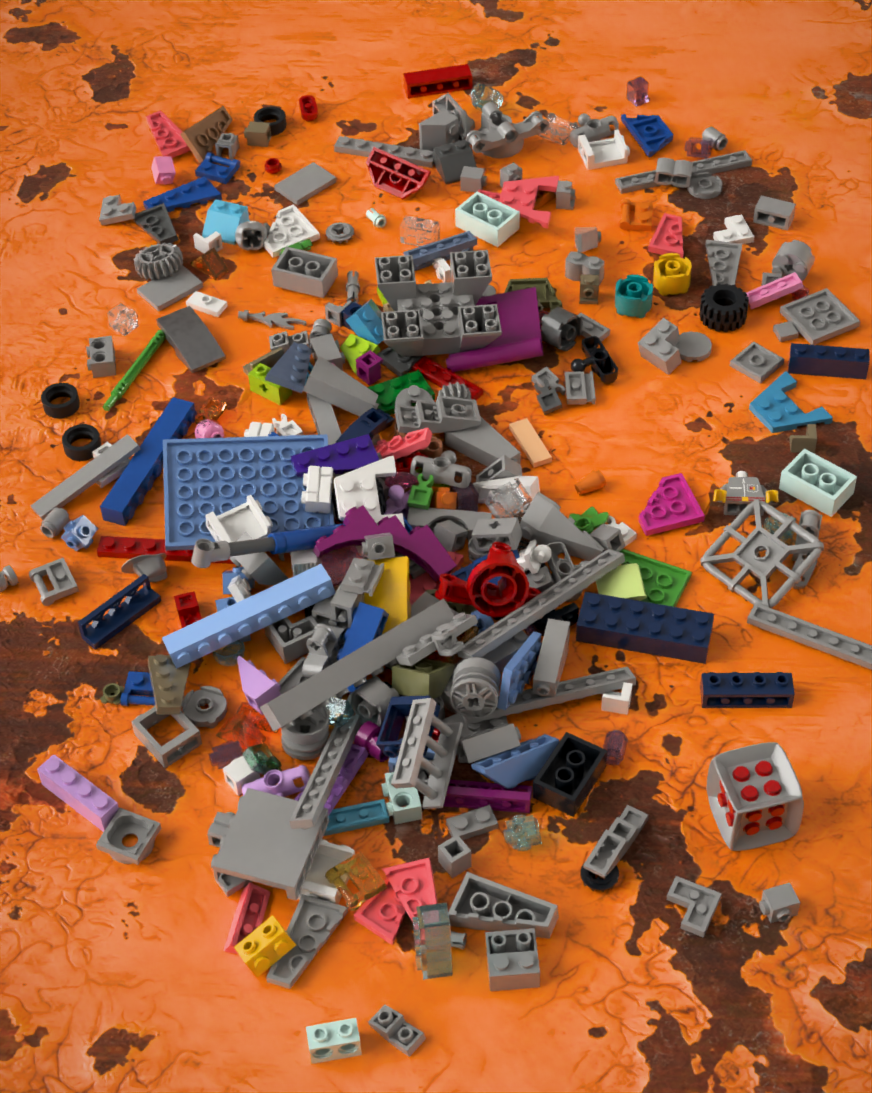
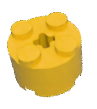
(672, 274)

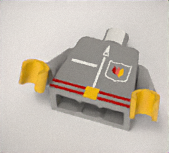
(741, 492)

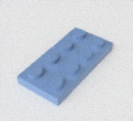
(519, 670)

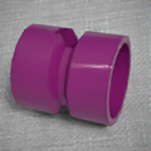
(367, 738)

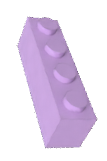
(78, 792)

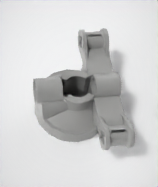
(500, 136)

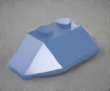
(518, 763)

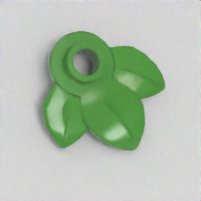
(589, 519)

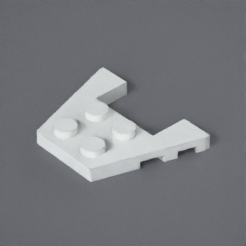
(360, 489)

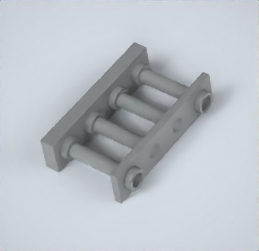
(412, 751)

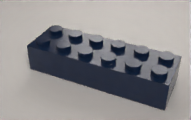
(644, 627)

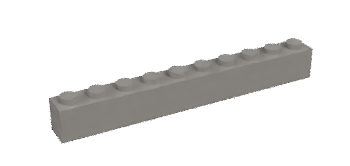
(353, 668)

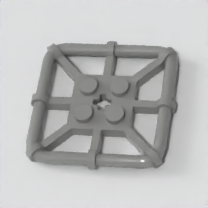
(762, 540)

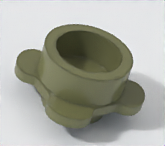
(114, 690)

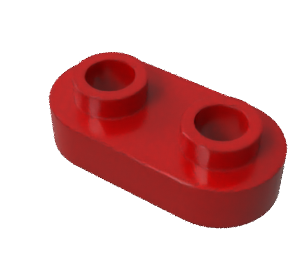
(308, 107)

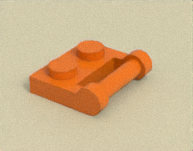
(642, 216)

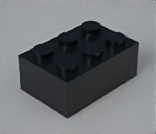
(569, 774)

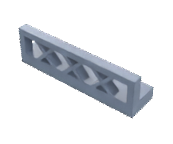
(424, 255)

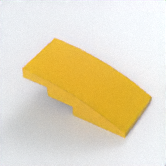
(392, 591)

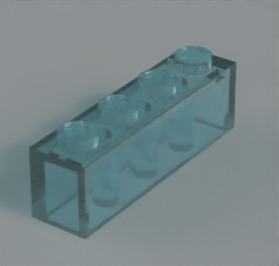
(433, 941)

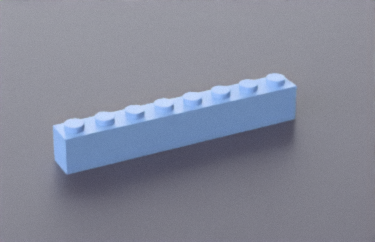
(248, 615)

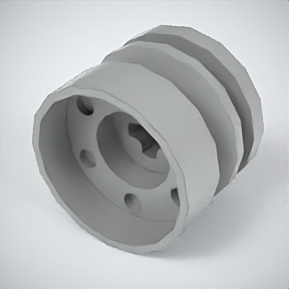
(475, 688)
(307, 736)

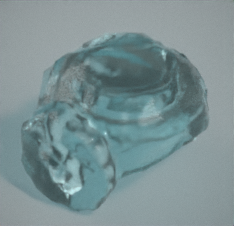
(483, 94)

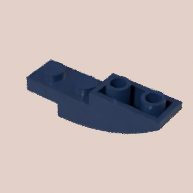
(369, 423)

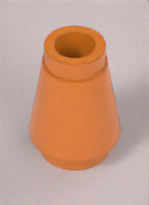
(591, 482)

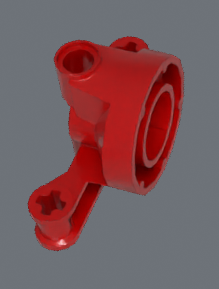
(487, 597)

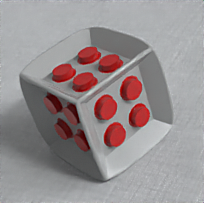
(754, 796)

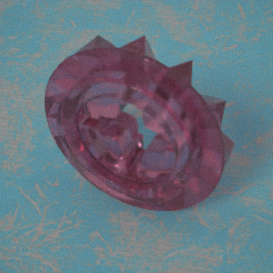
(403, 479)

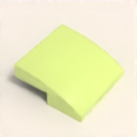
(623, 583)

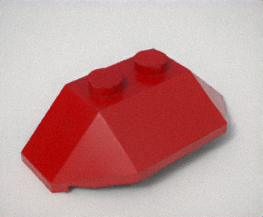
(395, 174)

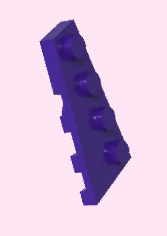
(340, 456)

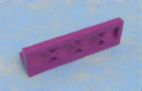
(481, 794)

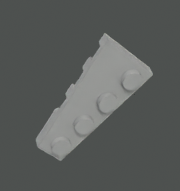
(309, 929)

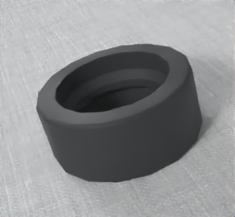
(272, 113)
(60, 410)
(78, 432)

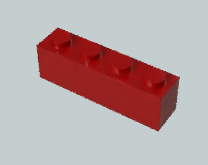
(438, 81)

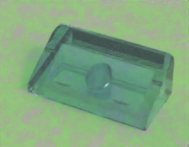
(339, 711)

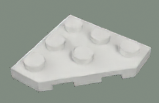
(289, 229)

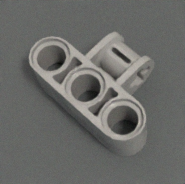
(811, 522)
(323, 648)

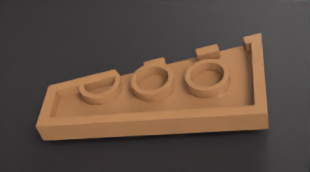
(206, 133)

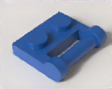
(217, 172)
(137, 684)

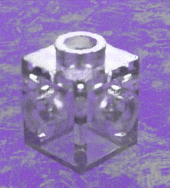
(122, 319)

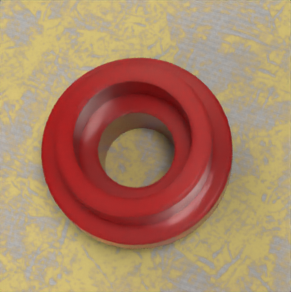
(273, 165)

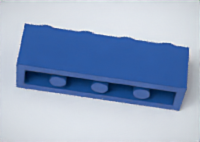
(366, 626)

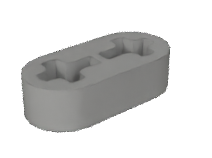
(807, 575)

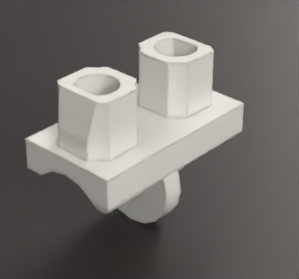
(534, 556)

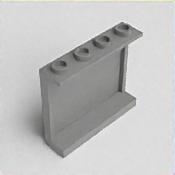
(265, 847)

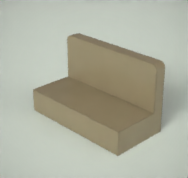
(268, 359)

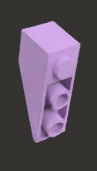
(257, 685)

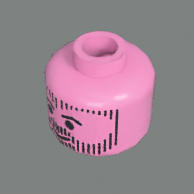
(209, 429)

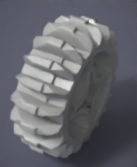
(158, 261)

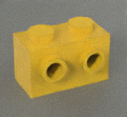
(265, 946)

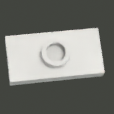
(206, 304)

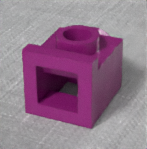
(369, 367)

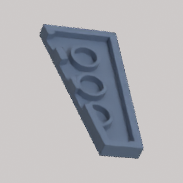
(291, 368)

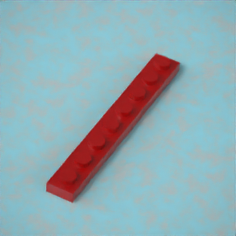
(132, 547)

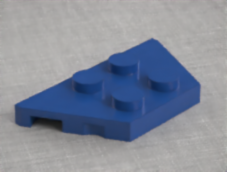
(649, 132)

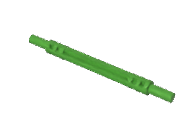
(141, 361)

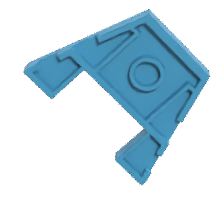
(780, 412)

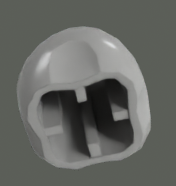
(251, 235)

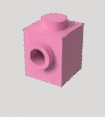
(163, 170)

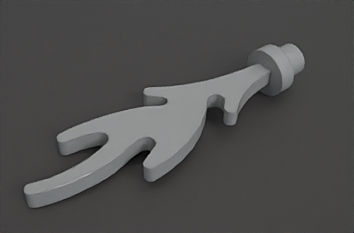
(278, 319)

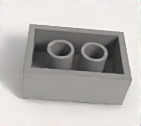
(304, 272)

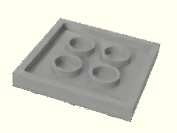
(820, 316)

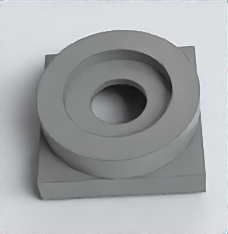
(128, 823)

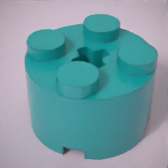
(633, 296)

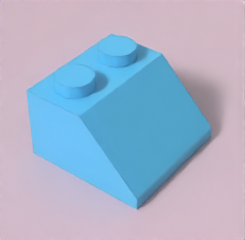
(224, 219)

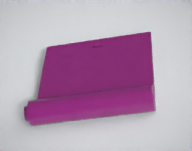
(519, 337)

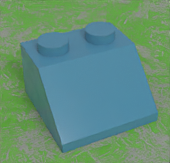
(367, 322)

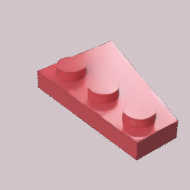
(668, 236)
(413, 884)
(382, 914)

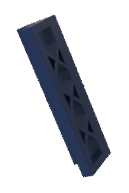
(119, 615)

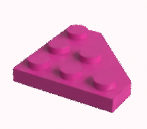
(670, 507)

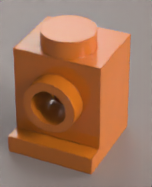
(443, 498)

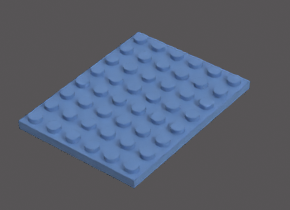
(222, 472)

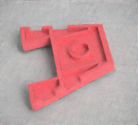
(522, 197)

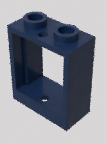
(396, 712)

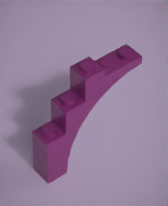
(419, 546)

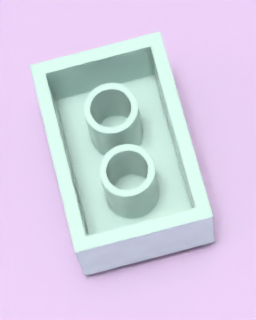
(487, 219)
(817, 482)

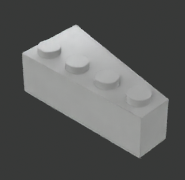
(496, 907)

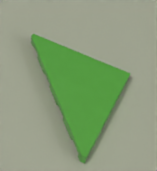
(661, 580)

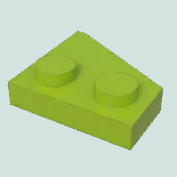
(356, 347)

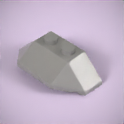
(446, 102)

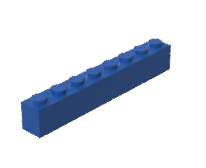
(147, 463)

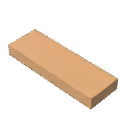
(530, 443)

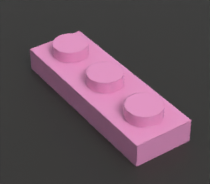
(774, 290)

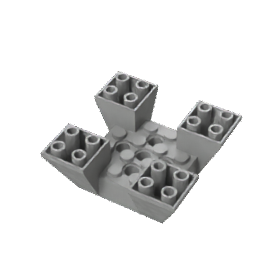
(437, 315)

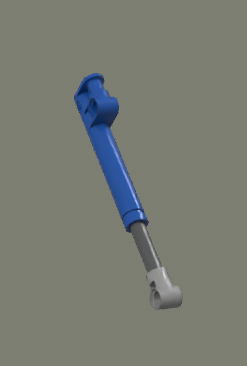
(277, 543)

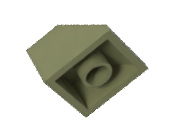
(423, 678)

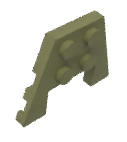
(545, 291)

